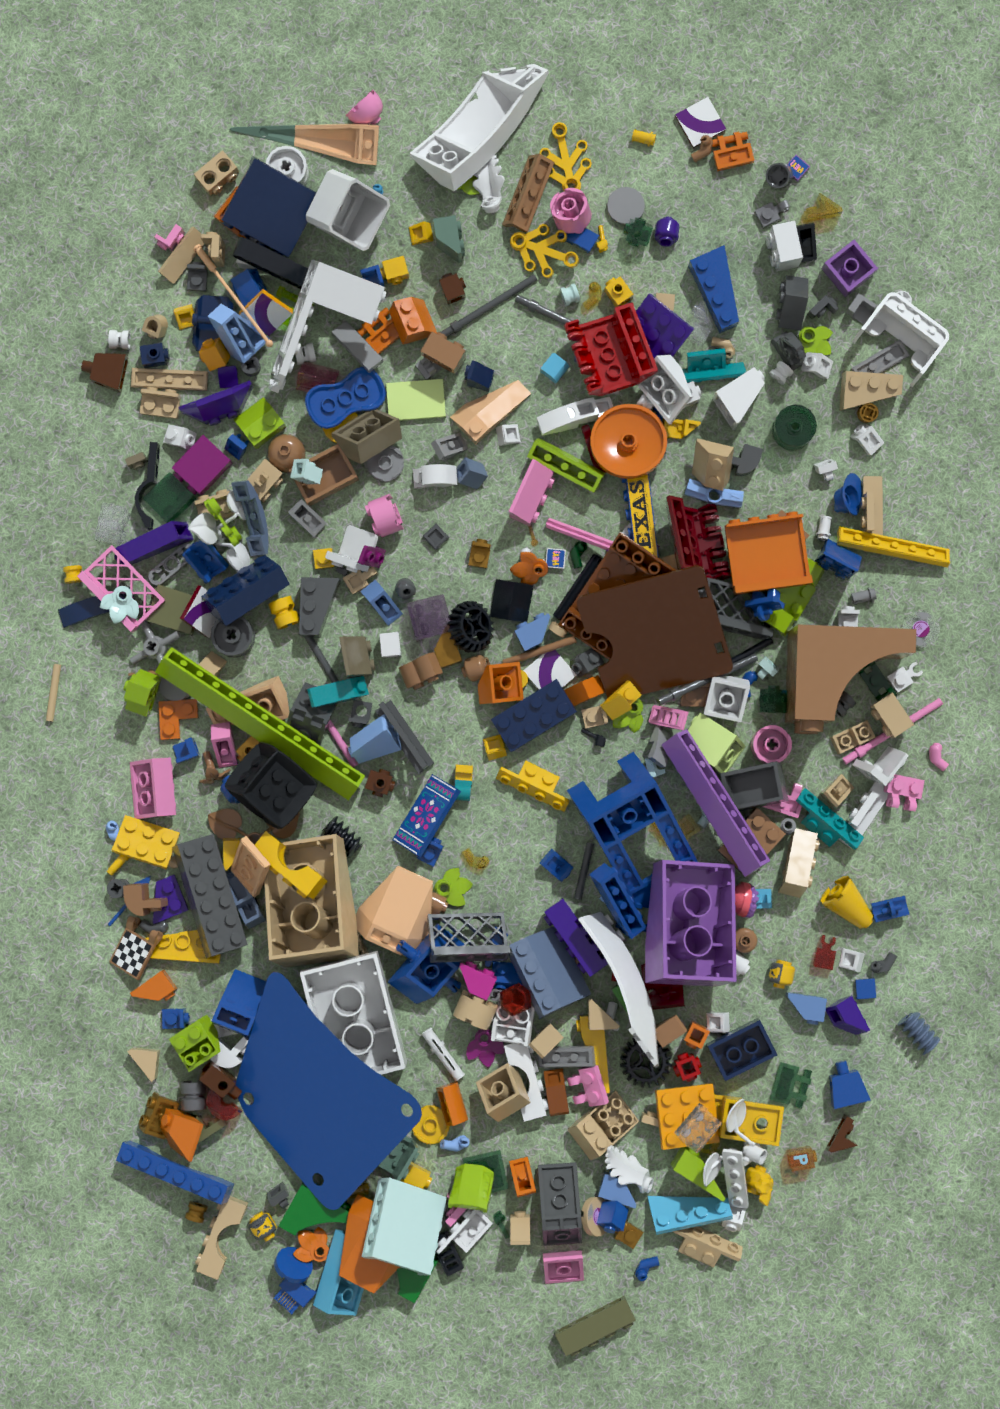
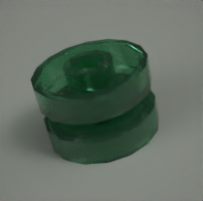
(785, 435)

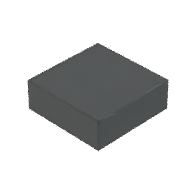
(435, 536)

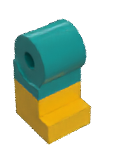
(463, 781)

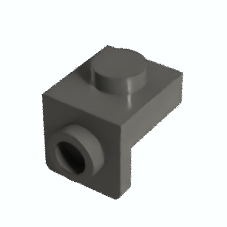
(586, 662)

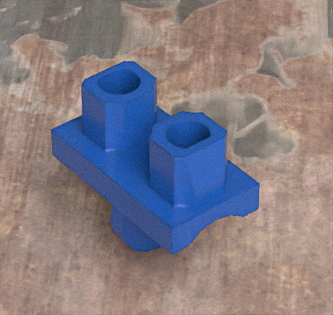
(764, 606)
(889, 909)

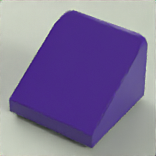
(228, 376)

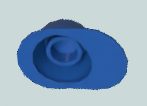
(848, 497)

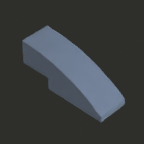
(245, 902)

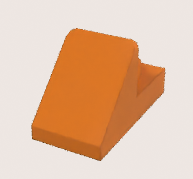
(522, 1177)

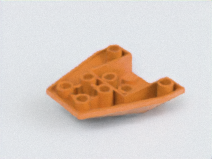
(353, 1267)

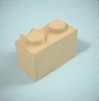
(264, 479)
(891, 716)

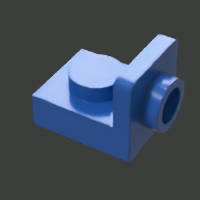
(432, 852)
(175, 1018)

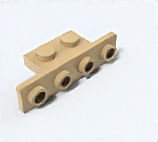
(872, 505)
(707, 1246)

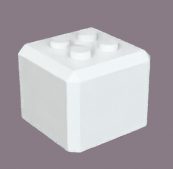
(347, 209)

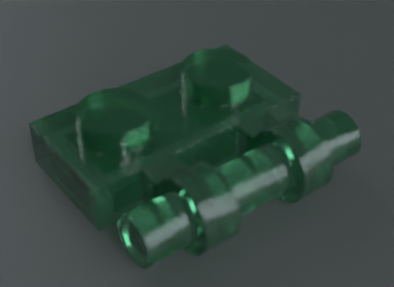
(784, 1084)

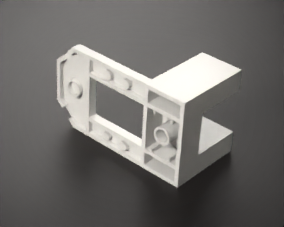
(330, 289)

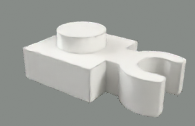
(901, 678)

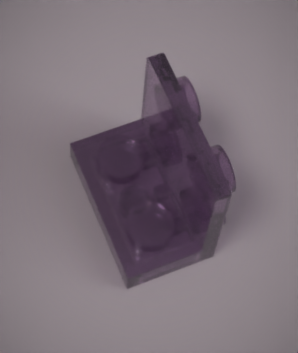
(429, 617)

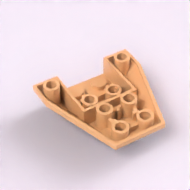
(397, 910)

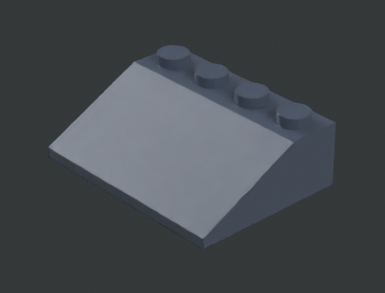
(548, 972)

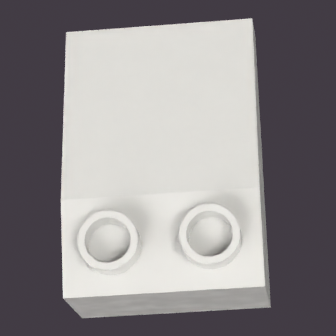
(357, 1009)

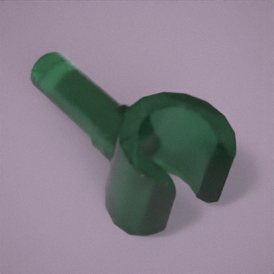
(499, 1218)

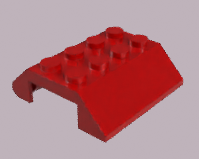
(612, 351)

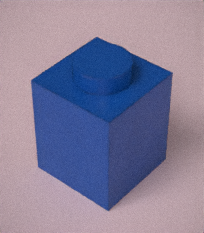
(612, 1216)

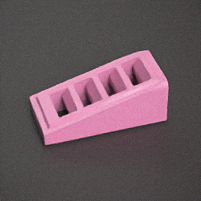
(667, 717)

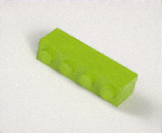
(566, 465)

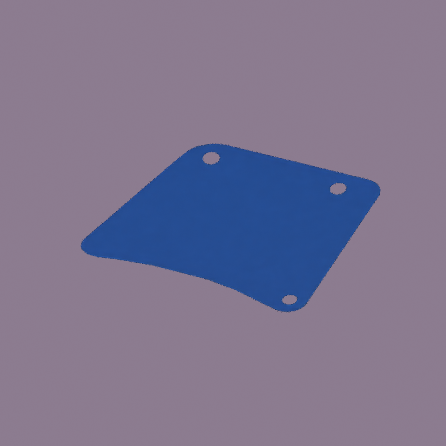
(317, 1097)

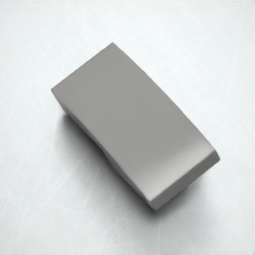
(657, 752)

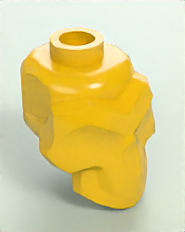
(759, 1183)

